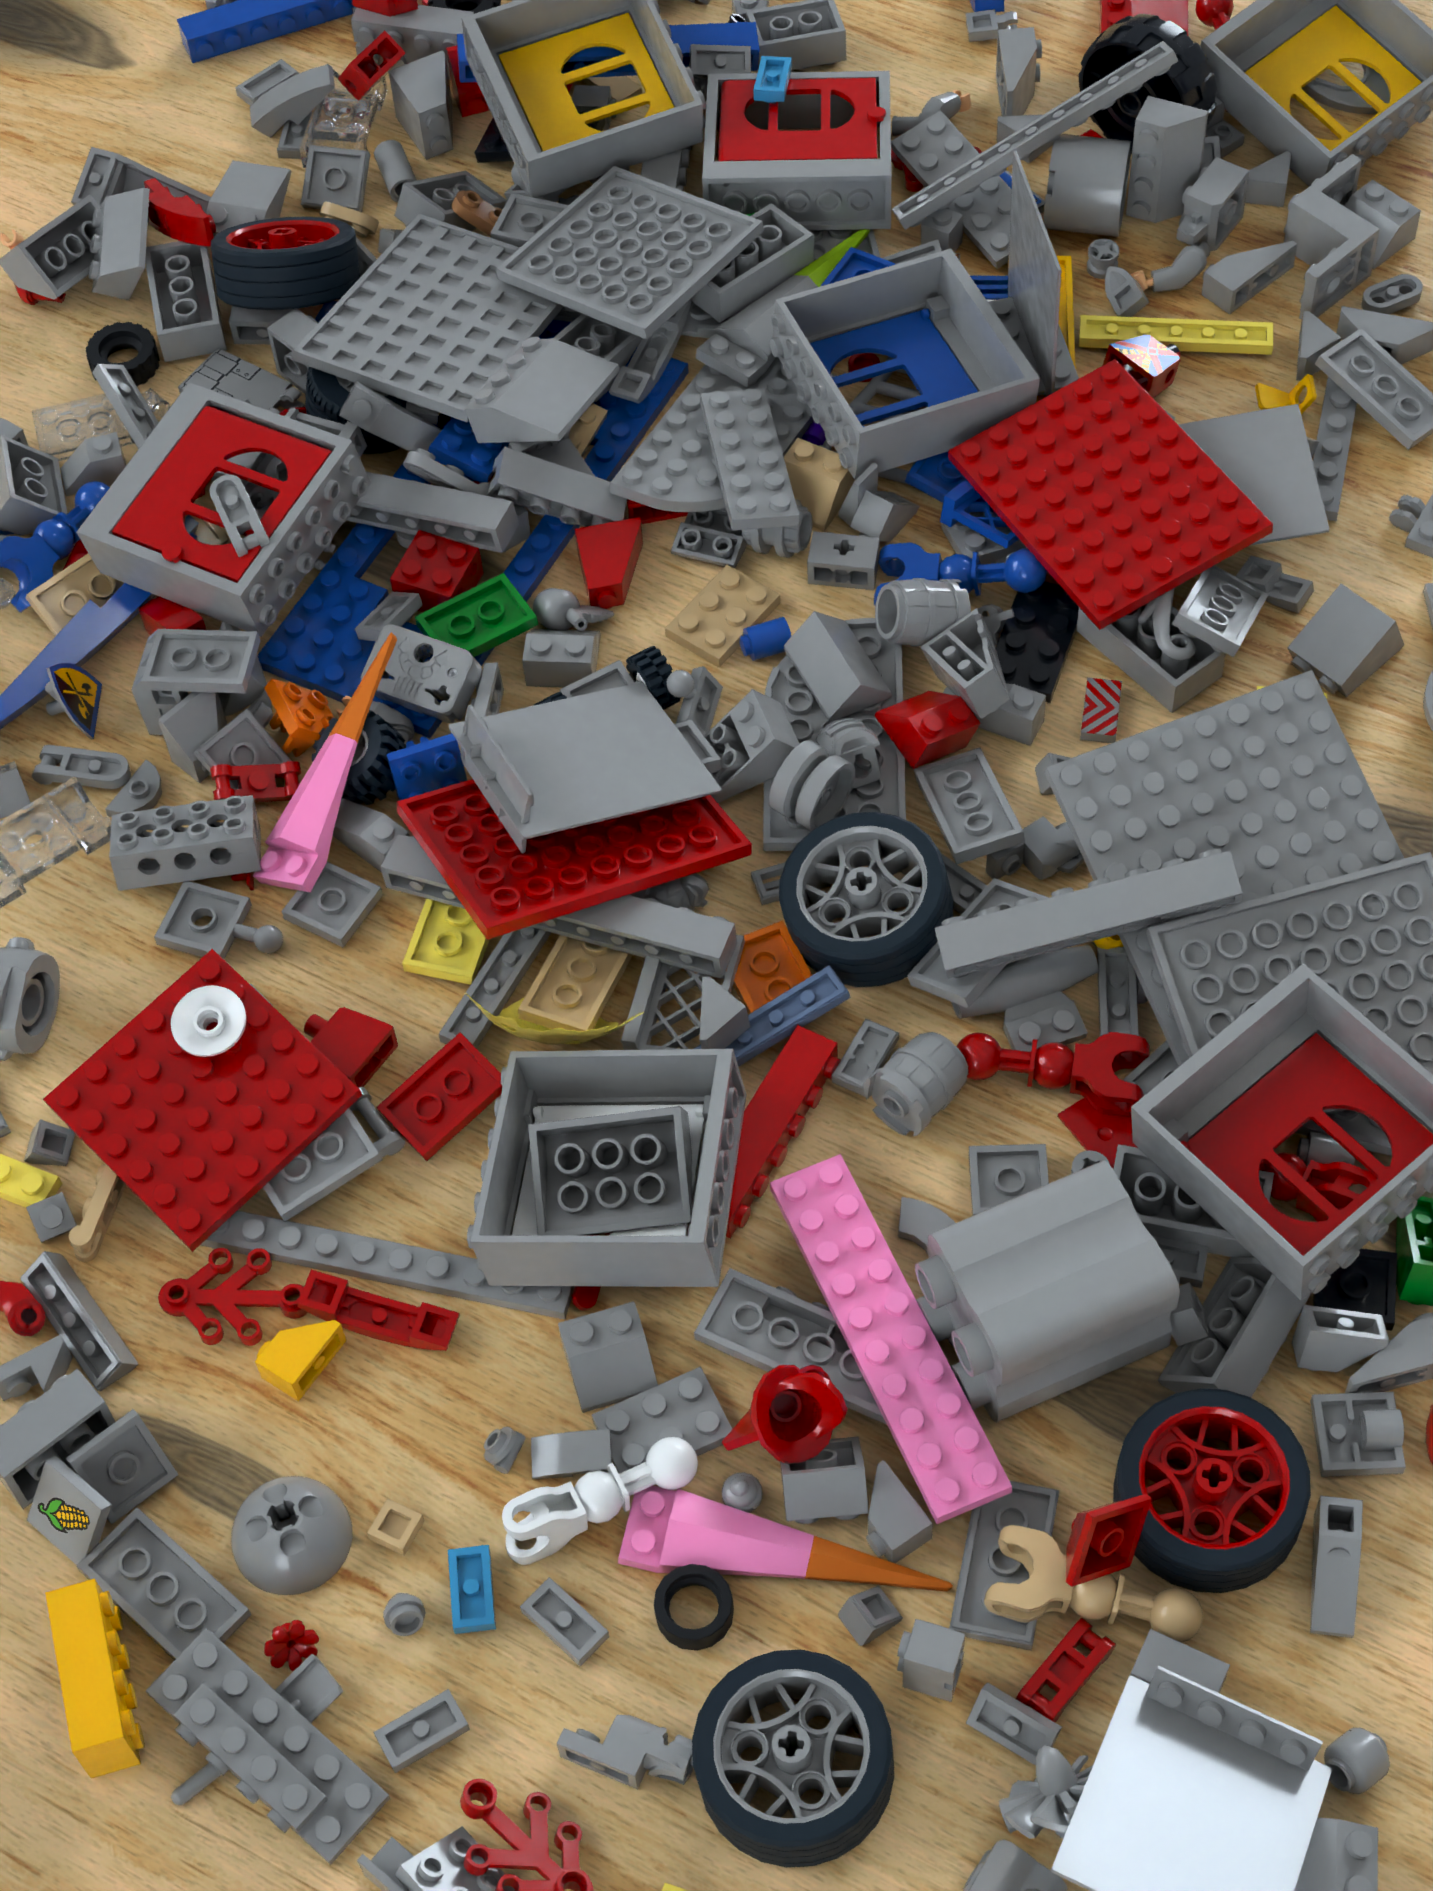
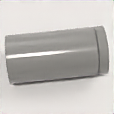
(393, 166)

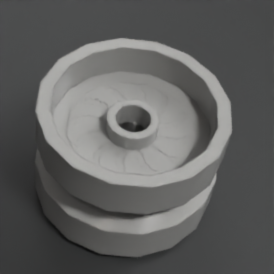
(811, 785)

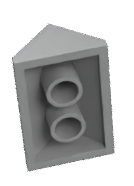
(835, 666)

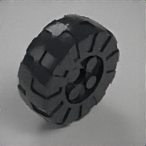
(1185, 83)

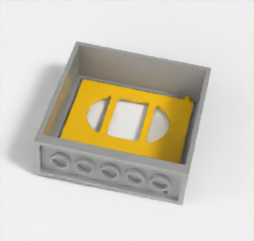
(1285, 44)
(533, 47)

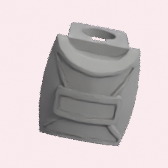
(849, 738)

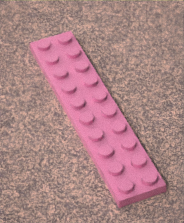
(890, 1340)

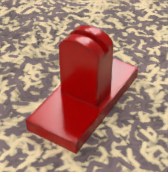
(245, 876)

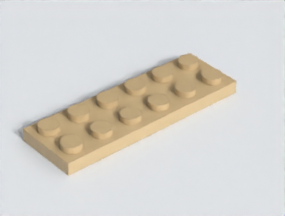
(73, 587)

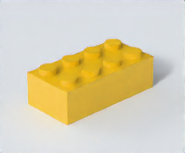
(94, 1678)

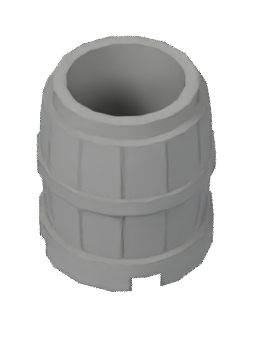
(919, 609)
(917, 1082)

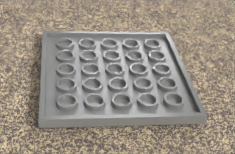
(630, 251)

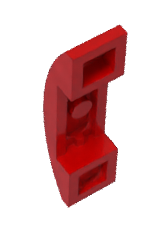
(377, 1316)

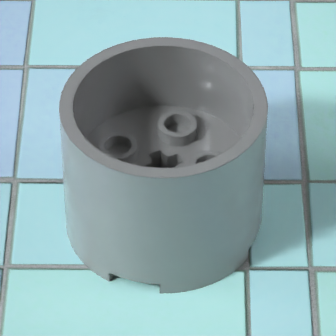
(1087, 185)

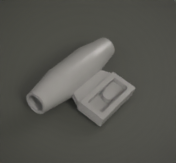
(1034, 998)

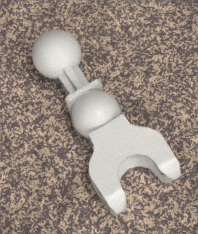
(563, 1510)

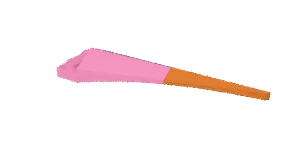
(306, 827)
(683, 1529)

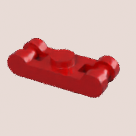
(257, 781)
(1066, 1670)

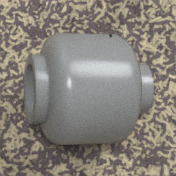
(1357, 1760)

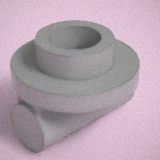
(502, 1448)

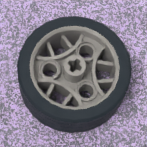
(865, 897)
(793, 1757)

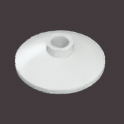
(201, 1008)

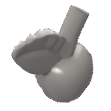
(561, 610)

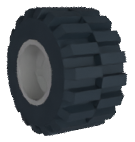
(369, 770)

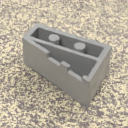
(969, 664)

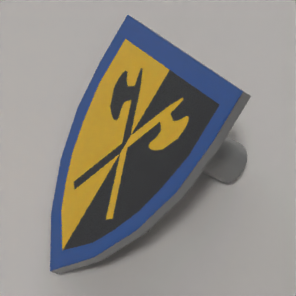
(75, 694)

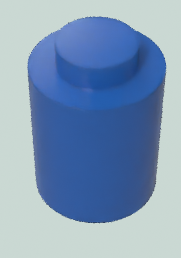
(765, 638)

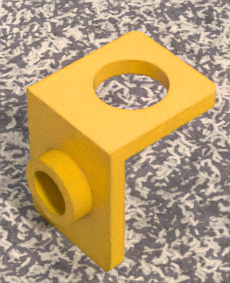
(1271, 397)

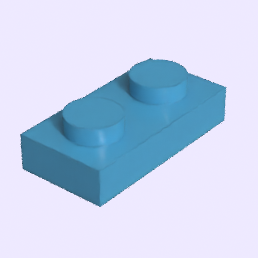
(772, 79)
(471, 1589)

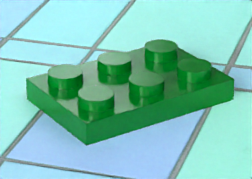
(479, 617)

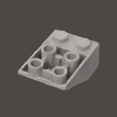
(751, 744)

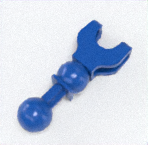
(51, 541)
(1020, 570)

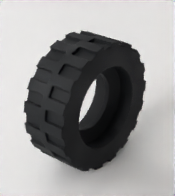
(120, 337)

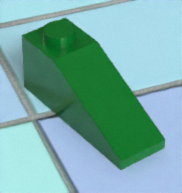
(1415, 1254)

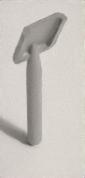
(307, 1689)

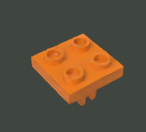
(298, 713)

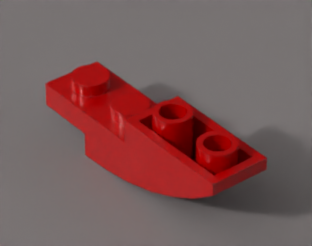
(179, 216)

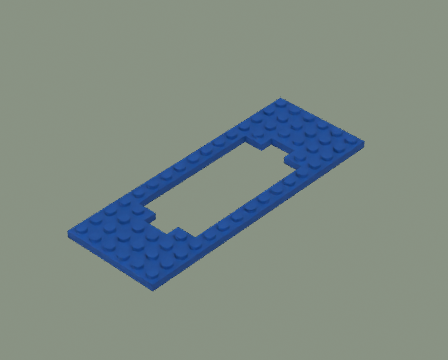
(319, 638)

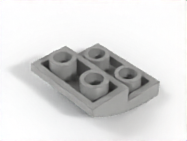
(709, 538)

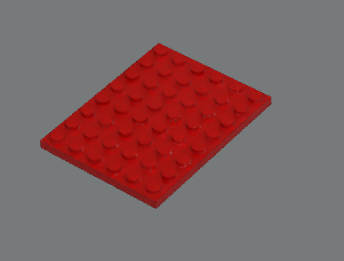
(1109, 493)
(567, 867)

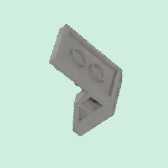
(191, 662)

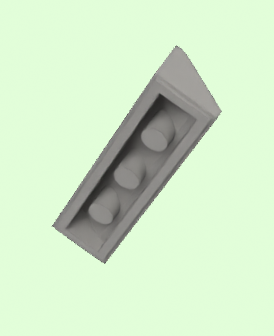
(78, 1320)

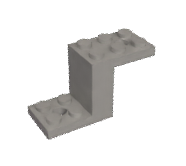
(1331, 237)

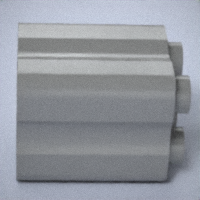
(1047, 1291)

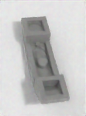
(650, 359)

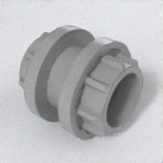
(785, 539)

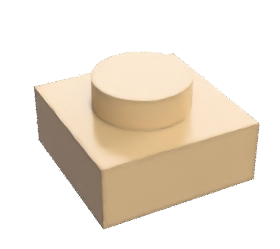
(395, 1527)

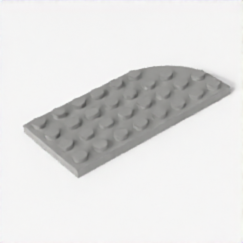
(676, 462)

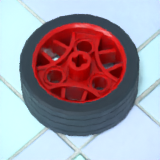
(285, 262)
(1213, 1489)

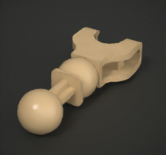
(1170, 1612)

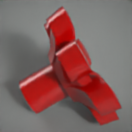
(291, 1644)

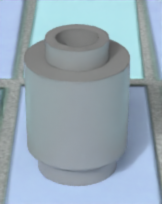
(1322, 1149)

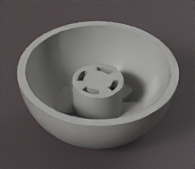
(299, 1551)

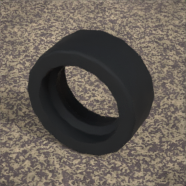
(698, 1576)

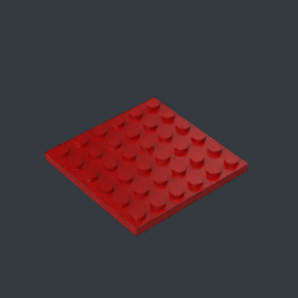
(195, 1129)

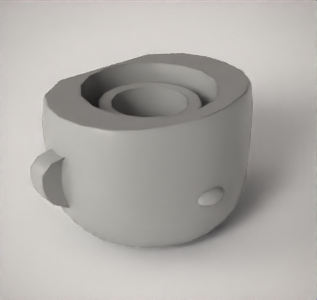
(26, 997)

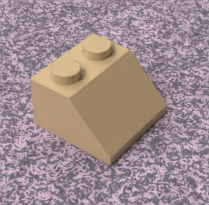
(817, 480)

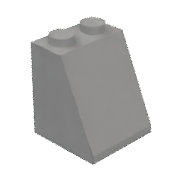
(424, 103)
(1345, 642)

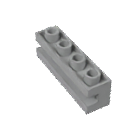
(554, 490)

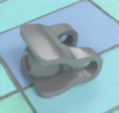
(1012, 1869)

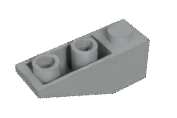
(1335, 1565)

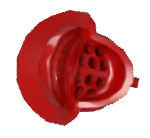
(791, 1414)

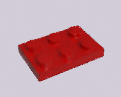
(442, 1096)

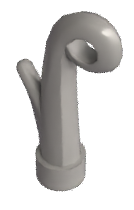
(1161, 615)

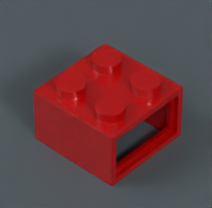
(437, 569)

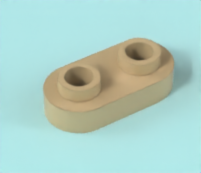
(359, 221)

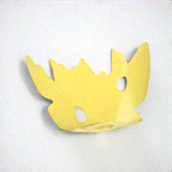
(527, 1030)

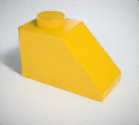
(299, 1356)

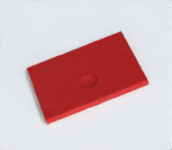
(1097, 1130)

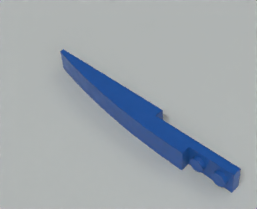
(76, 643)

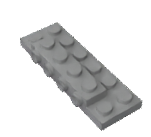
(778, 1328)
(267, 1746)

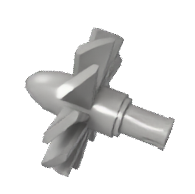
(1047, 1800)

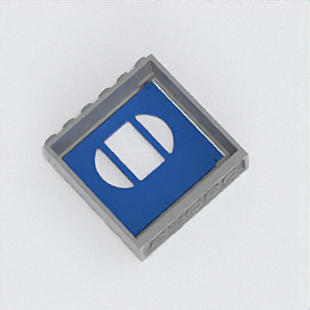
(934, 329)

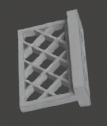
(651, 996)

